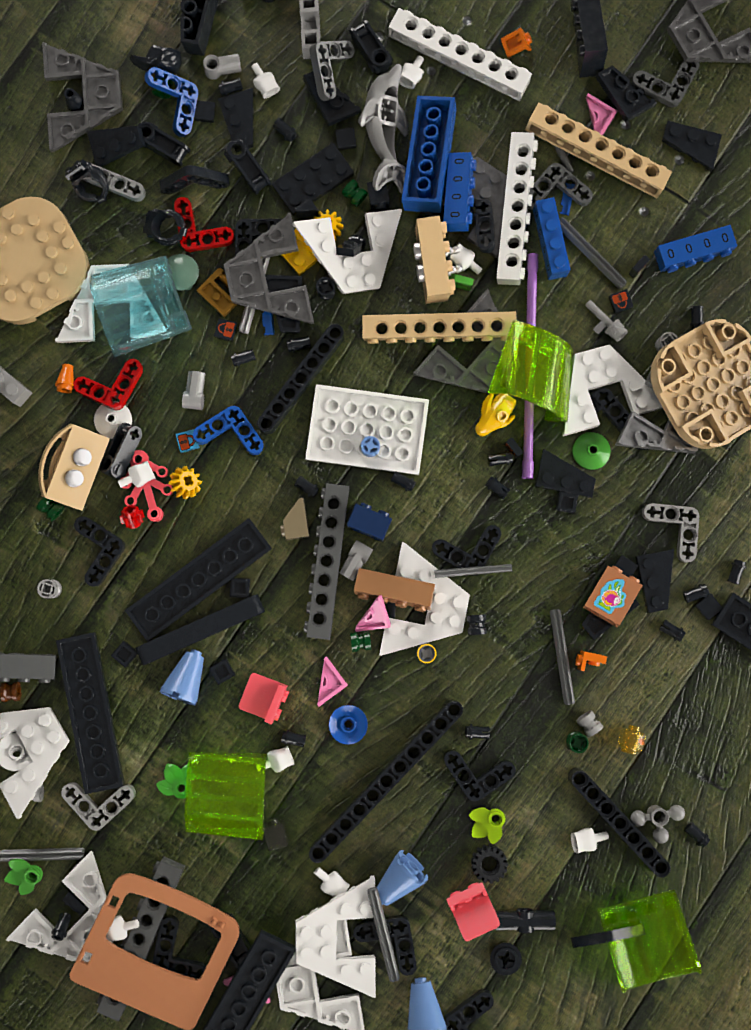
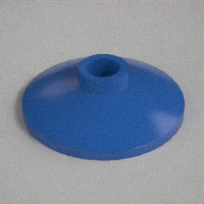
(345, 734)

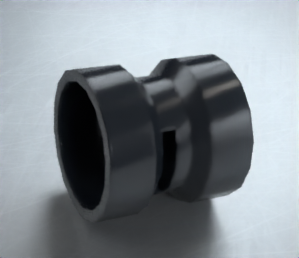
(323, 285)
(480, 627)

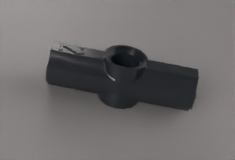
(526, 920)

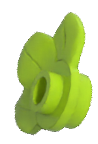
(485, 826)

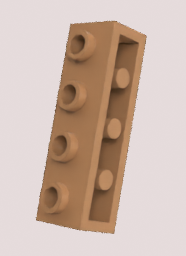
(394, 589)

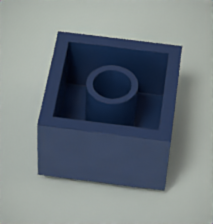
(369, 522)

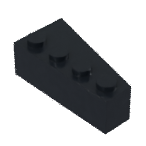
(196, 24)
(589, 36)

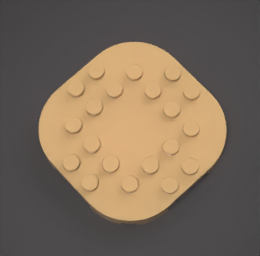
(38, 260)
(706, 383)

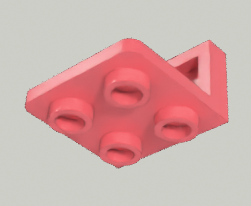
(263, 697)
(473, 911)

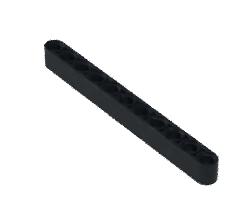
(382, 789)

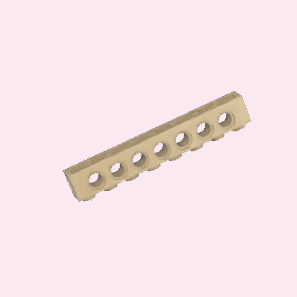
(589, 153)
(371, 323)

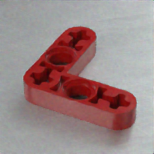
(192, 233)
(111, 393)

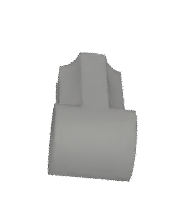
(224, 65)
(193, 396)
(357, 557)

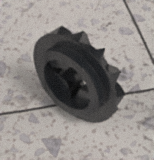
(510, 966)

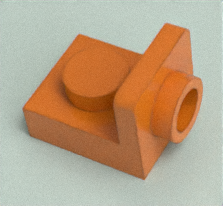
(516, 42)
(593, 659)

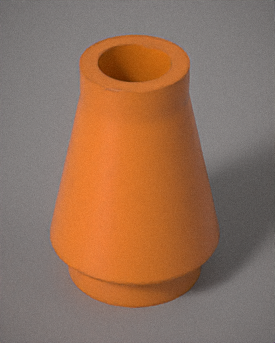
(65, 379)

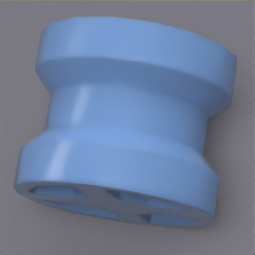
(370, 443)

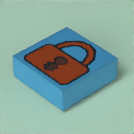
(186, 441)

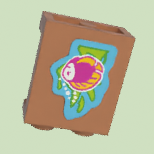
(613, 596)

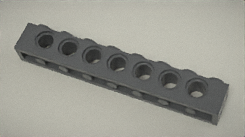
(331, 492)
(172, 872)

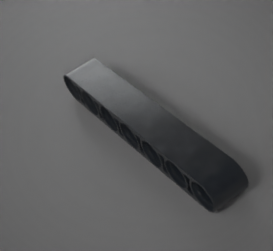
(304, 370)
(200, 629)
(625, 828)

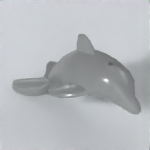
(381, 118)

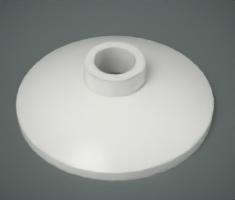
(108, 428)
(8, 746)

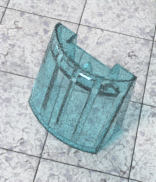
(138, 305)

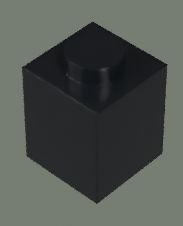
(378, 199)

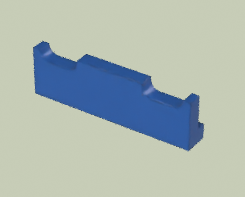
(566, 200)
(268, 323)

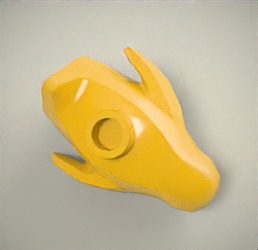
(495, 413)

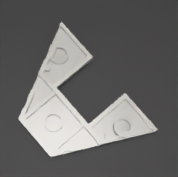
(365, 269)
(80, 323)
(601, 368)
(446, 612)
(44, 742)
(36, 929)
(317, 940)
(300, 993)

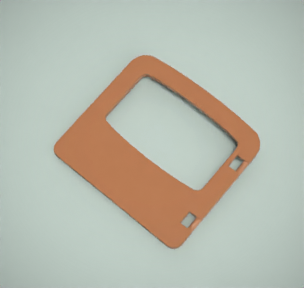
(142, 983)

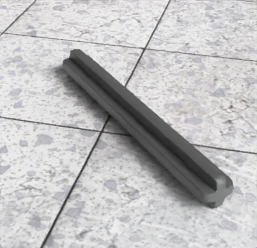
(591, 253)
(562, 656)
(42, 854)
(383, 934)

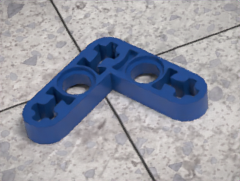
(183, 97)
(227, 424)

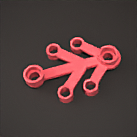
(147, 487)

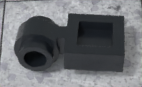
(352, 246)

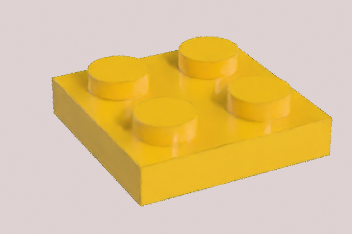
(302, 259)

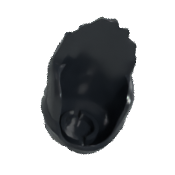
(159, 57)

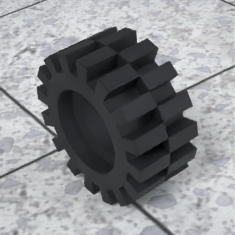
(500, 869)

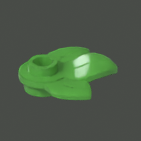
(173, 780)
(22, 876)

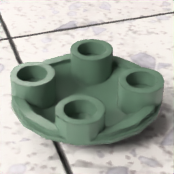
(184, 271)

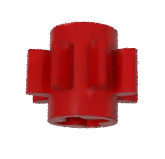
(131, 516)

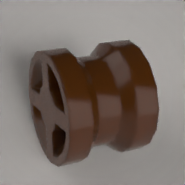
(10, 692)

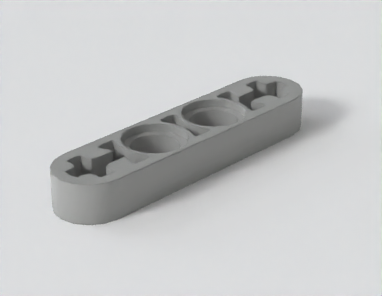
(112, 178)

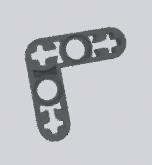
(326, 56)
(667, 89)
(558, 181)

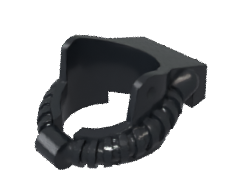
(84, 169)
(154, 220)

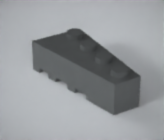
(27, 667)

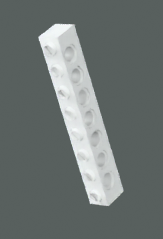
(463, 63)
(519, 143)

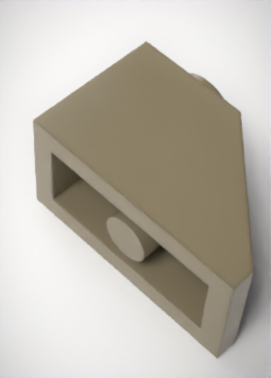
(296, 522)

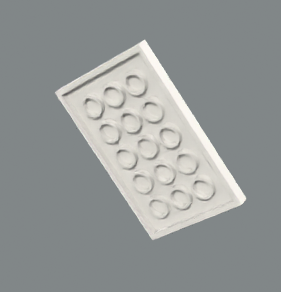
(347, 416)

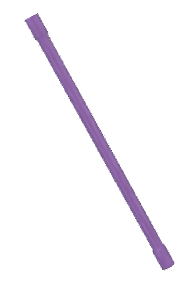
(527, 463)

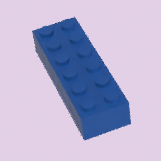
(429, 154)

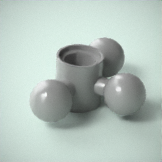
(660, 834)

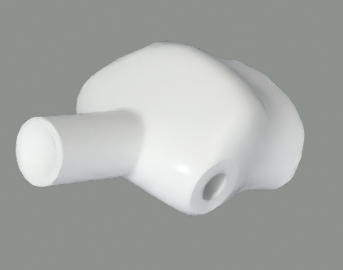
(411, 73)
(265, 82)
(465, 259)
(138, 475)
(279, 759)
(587, 840)
(332, 883)
(119, 928)

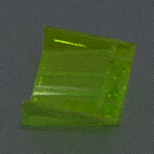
(536, 369)
(225, 794)
(659, 954)

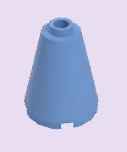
(185, 678)
(401, 878)
(424, 1007)

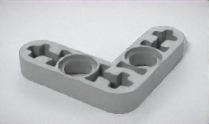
(684, 524)
(94, 810)

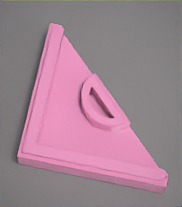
(600, 113)
(375, 617)
(330, 683)

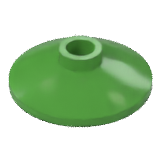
(582, 453)

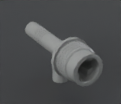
(615, 329)

